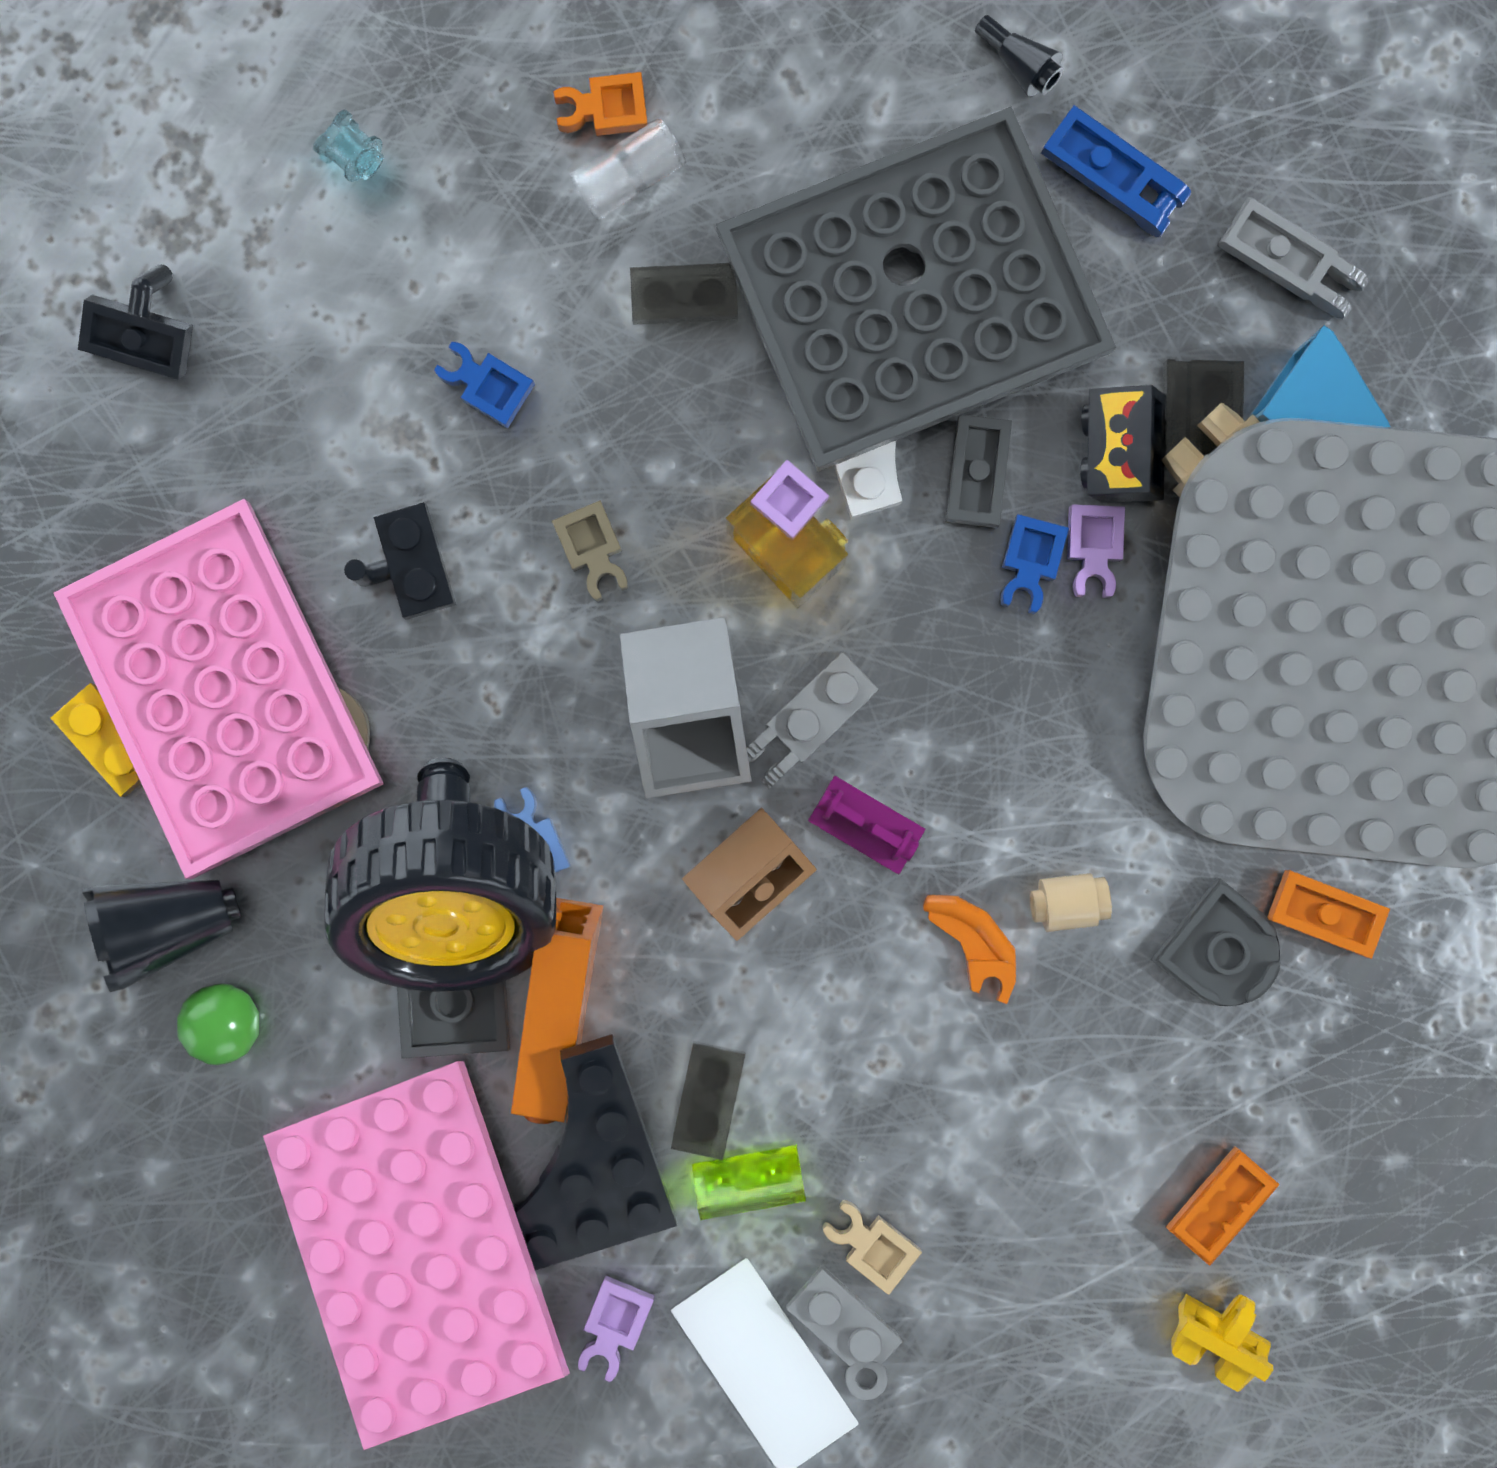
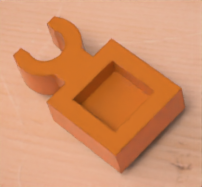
(613, 105)

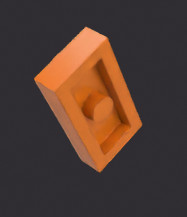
(1328, 914)

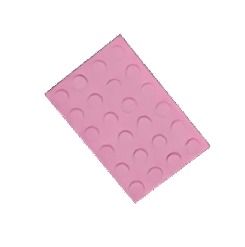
(217, 689)
(415, 1255)

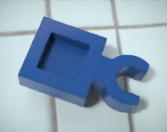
(491, 387)
(1034, 554)

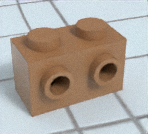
(747, 872)

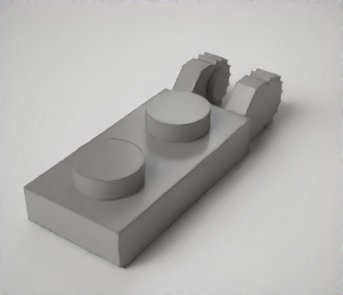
(1291, 257)
(814, 715)

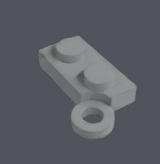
(847, 1329)

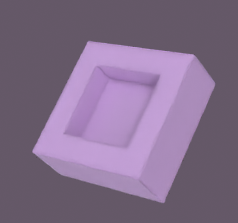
(789, 499)

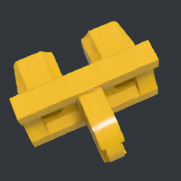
(1226, 1335)

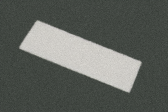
(764, 1366)

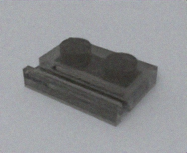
(1194, 392)

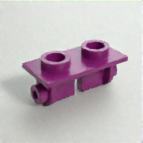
(867, 825)

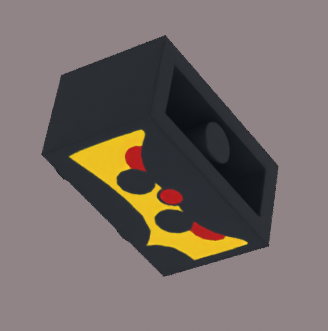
(1124, 444)

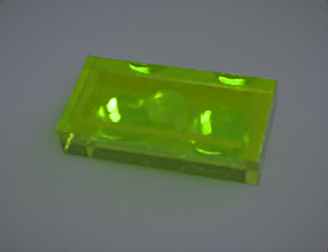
(748, 1182)

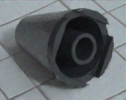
(155, 924)

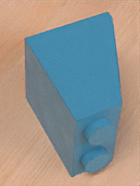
(1320, 385)

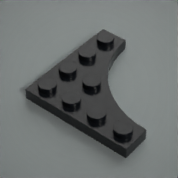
(603, 1174)

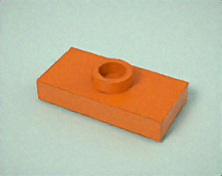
(1222, 1205)

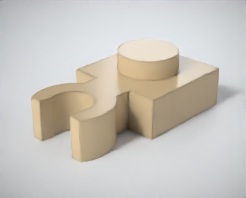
(877, 1250)

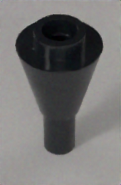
(1031, 63)

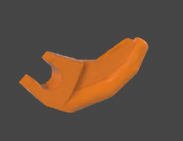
(982, 941)

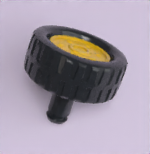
(440, 890)

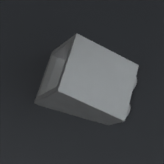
(684, 708)

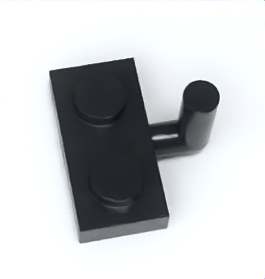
(133, 332)
(410, 560)

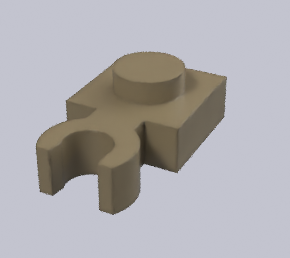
(589, 542)

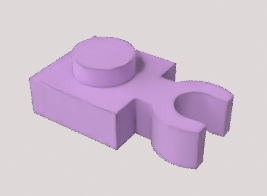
(1096, 539)
(616, 1321)

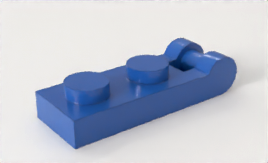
(1115, 170)

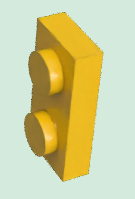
(95, 736)

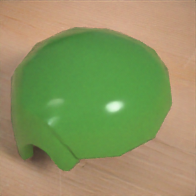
(218, 1024)

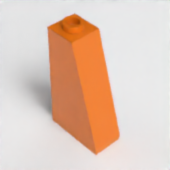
(556, 1011)

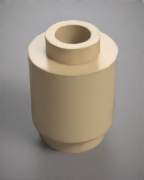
(1071, 902)

